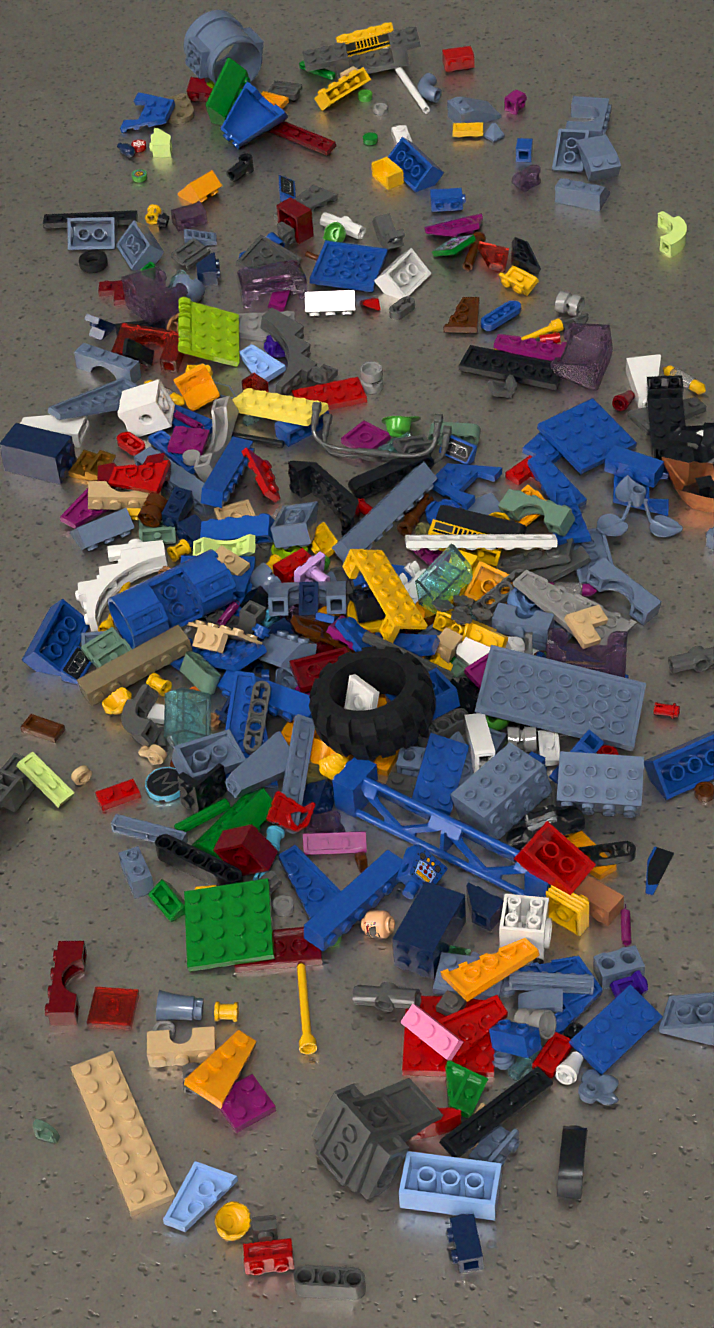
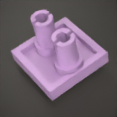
(312, 570)

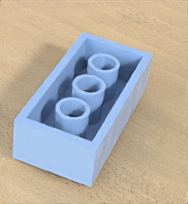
(450, 1185)

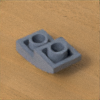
(545, 999)

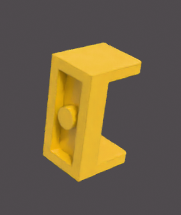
(387, 173)

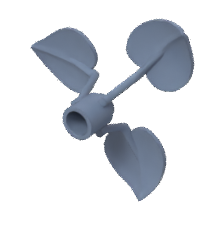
(634, 494)

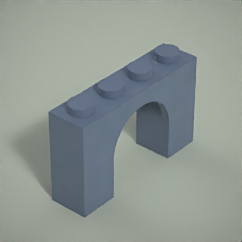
(592, 108)
(285, 595)

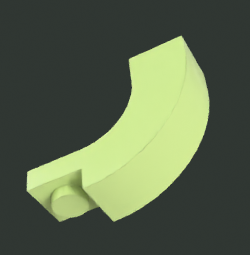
(675, 240)
(242, 547)

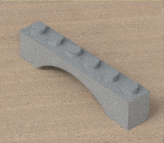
(223, 421)

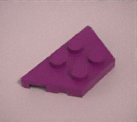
(455, 227)

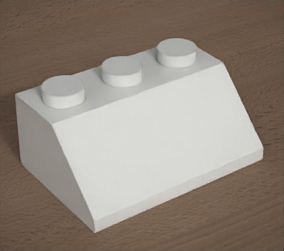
(403, 275)
(330, 303)

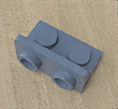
(496, 1146)

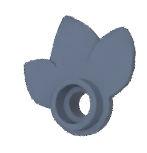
(598, 1088)

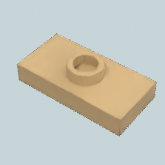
(232, 561)

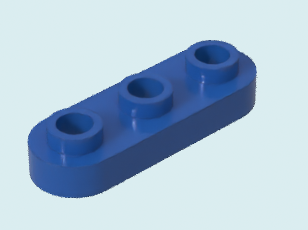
(500, 315)

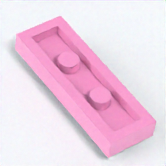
(432, 1032)

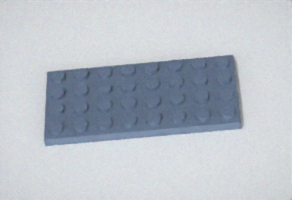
(560, 697)

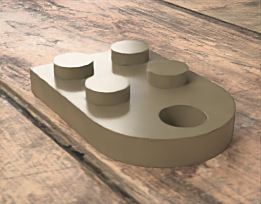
(183, 110)

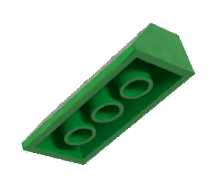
(226, 91)
(247, 810)

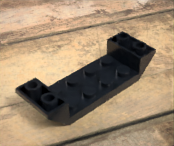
(664, 410)
(312, 478)

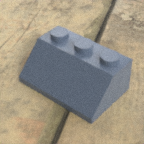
(581, 194)
(92, 233)
(139, 246)
(103, 530)
(286, 647)

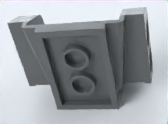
(366, 1135)

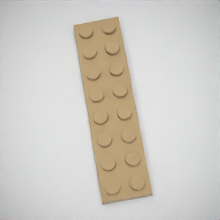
(122, 1134)

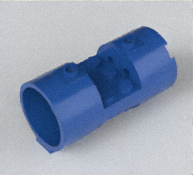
(172, 598)

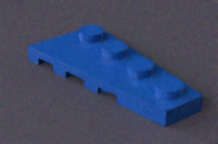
(308, 881)

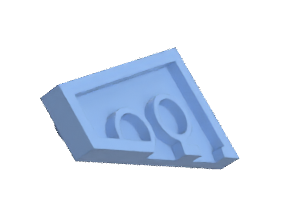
(261, 363)
(197, 1195)

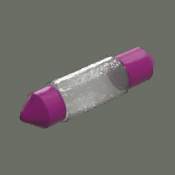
(584, 590)

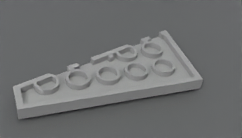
(251, 325)
(560, 603)

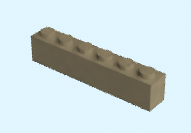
(134, 665)

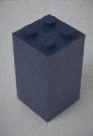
(37, 453)
(429, 929)

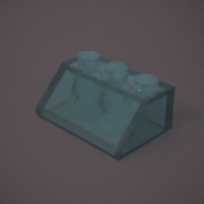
(443, 578)
(186, 715)

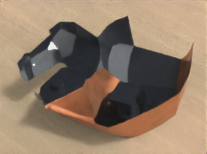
(692, 468)

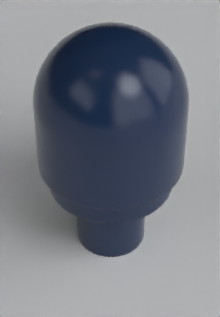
(126, 149)

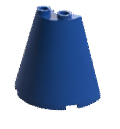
(251, 117)

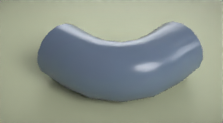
(427, 89)

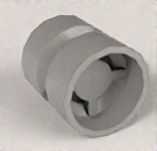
(569, 303)
(371, 377)
(523, 739)
(540, 1018)

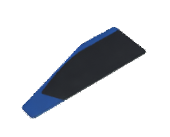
(656, 866)

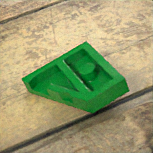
(463, 1088)

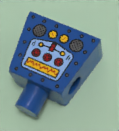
(418, 867)

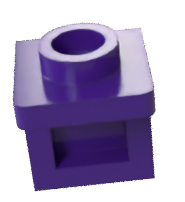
(273, 348)
(636, 980)

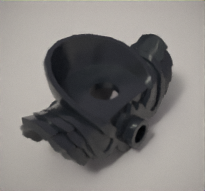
(565, 819)

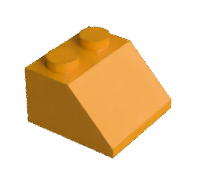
(201, 188)

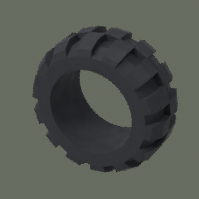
(379, 729)

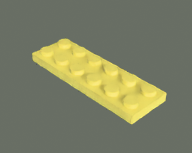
(276, 406)

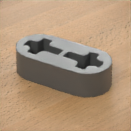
(401, 308)

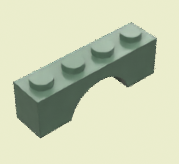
(518, 505)

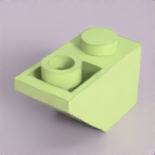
(160, 144)

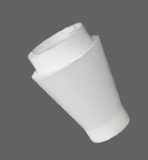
(569, 1068)

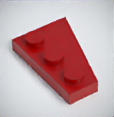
(141, 478)
(474, 1022)

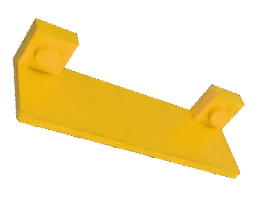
(388, 590)

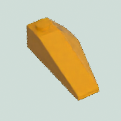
(483, 580)

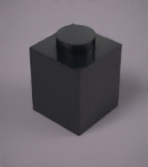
(256, 595)

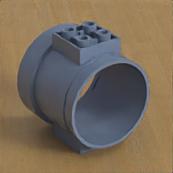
(211, 36)

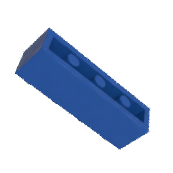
(235, 528)

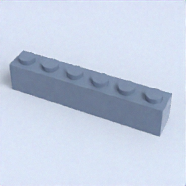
(180, 478)

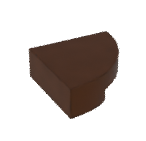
(361, 861)

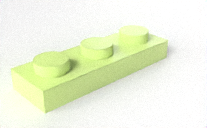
(45, 779)

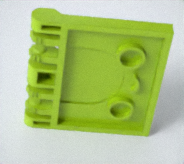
(208, 332)

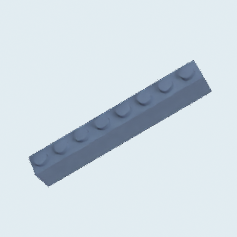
(387, 511)

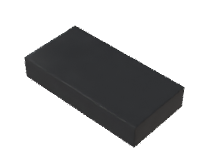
(138, 352)

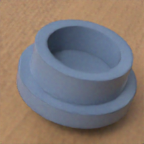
(503, 1060)

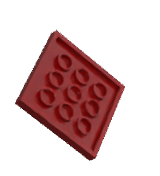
(423, 1060)

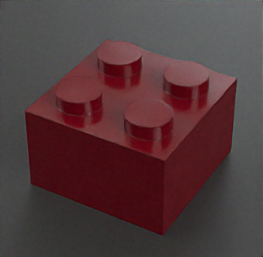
(297, 217)
(246, 849)

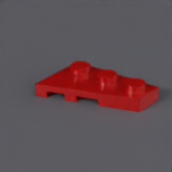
(264, 477)

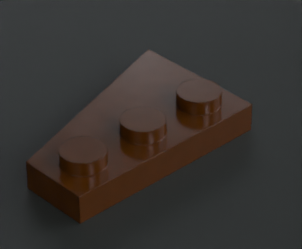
(465, 317)
(316, 629)

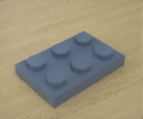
(450, 962)

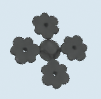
(461, 612)

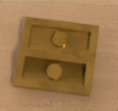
(87, 464)

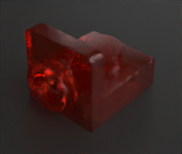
(255, 382)

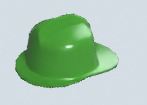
(399, 425)

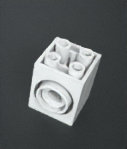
(146, 408)
(527, 919)

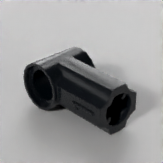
(244, 166)

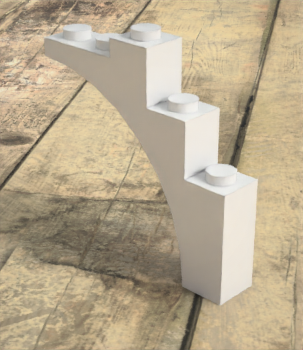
(132, 566)

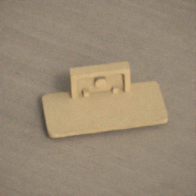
(213, 638)

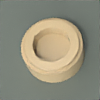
(81, 775)

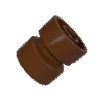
(151, 511)

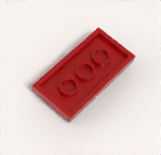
(336, 393)

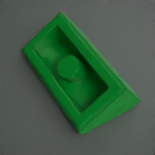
(168, 900)

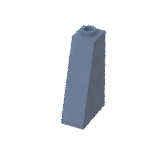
(260, 768)

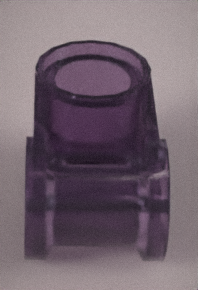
(527, 178)
(324, 823)

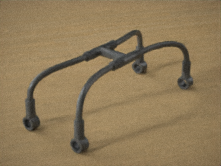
(375, 454)

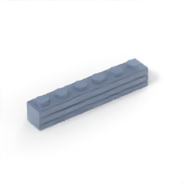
(144, 829)
(543, 980)

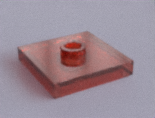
(113, 1008)

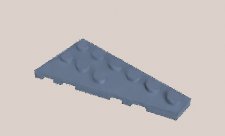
(96, 401)

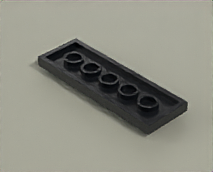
(502, 364)

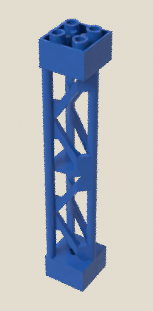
(360, 785)

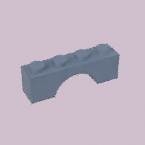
(89, 357)
(607, 576)

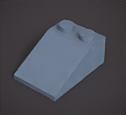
(471, 110)
(567, 153)
(599, 157)
(295, 525)
(203, 754)
(690, 1017)

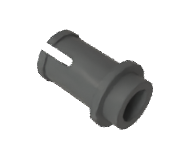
(161, 741)

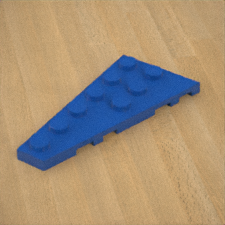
(238, 712)

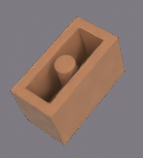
(604, 902)

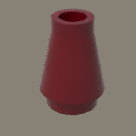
(623, 400)

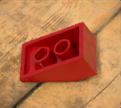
(554, 859)

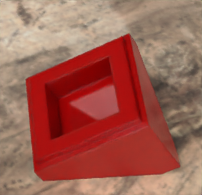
(372, 303)

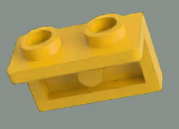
(518, 280)
(323, 540)

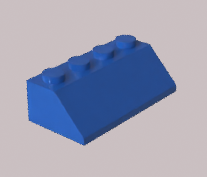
(418, 168)
(55, 639)
(682, 766)

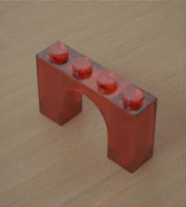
(167, 339)

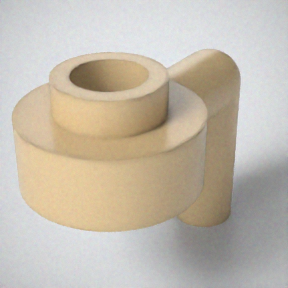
(154, 753)

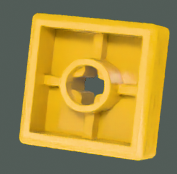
(568, 910)

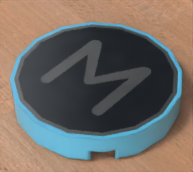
(163, 784)

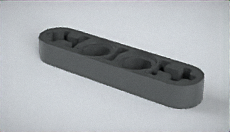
(495, 592)
(254, 717)

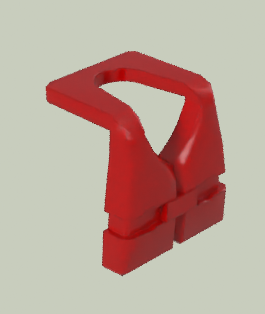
(281, 812)

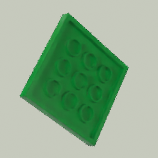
(229, 925)

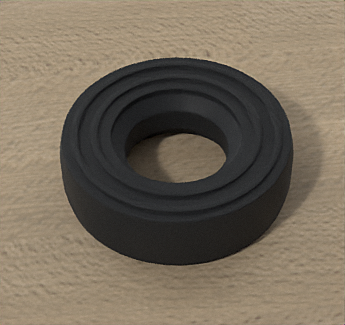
(95, 267)

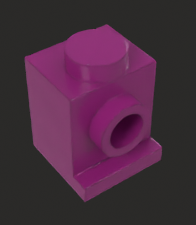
(515, 101)

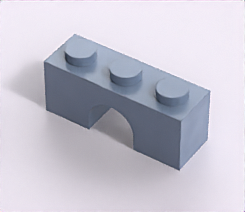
(508, 623)

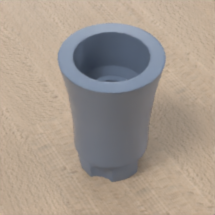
(178, 1007)

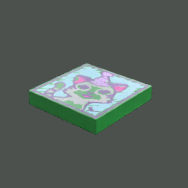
(453, 245)

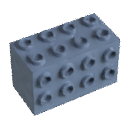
(601, 783)
(502, 791)

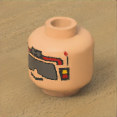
(378, 924)

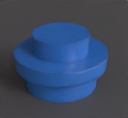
(261, 631)

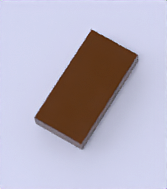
(42, 728)

